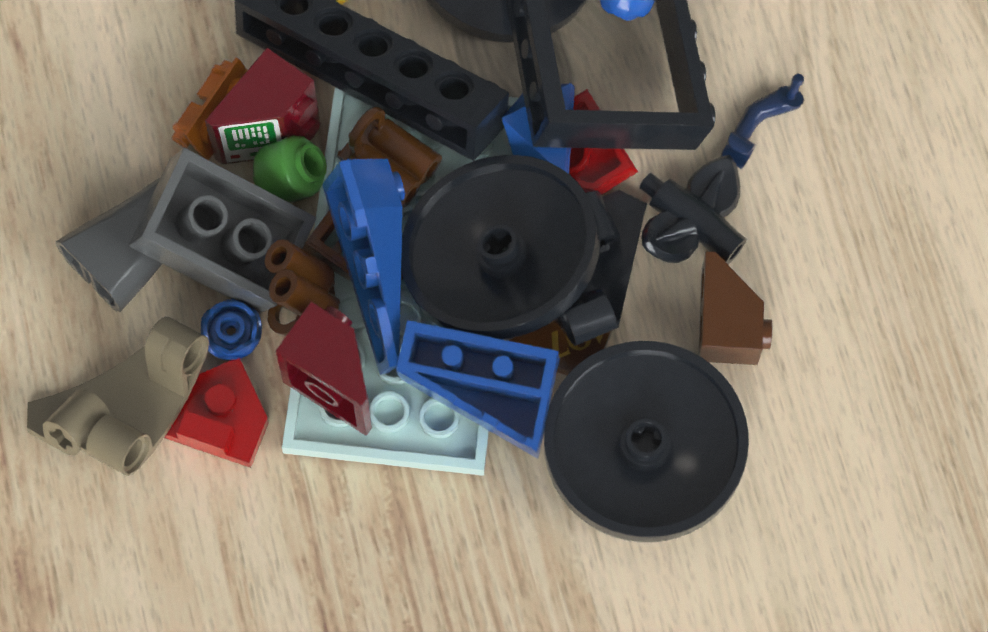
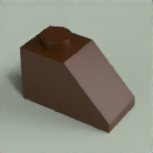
(730, 316)

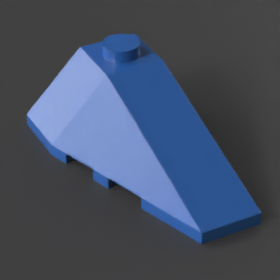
(368, 223)

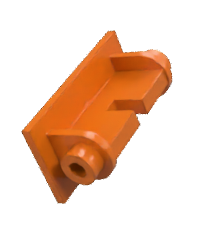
(191, 125)

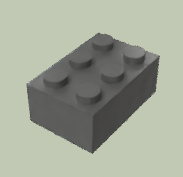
(217, 228)

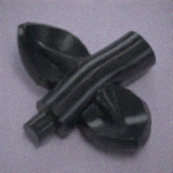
(694, 213)

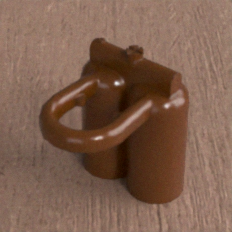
(383, 139)
(297, 282)

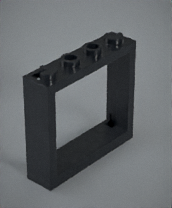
(562, 128)

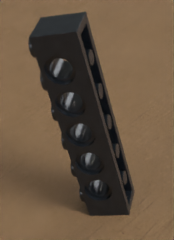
(379, 69)

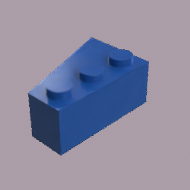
(483, 378)

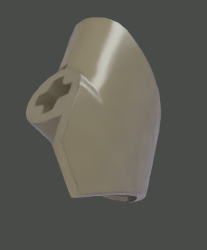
(128, 407)

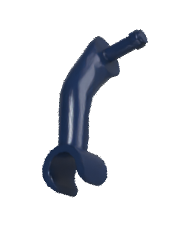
(776, 103)

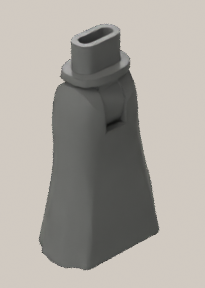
(102, 252)

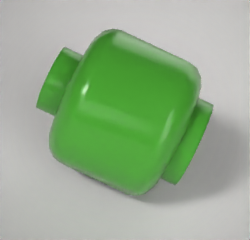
(290, 168)

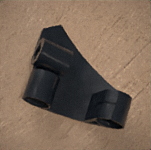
(603, 300)

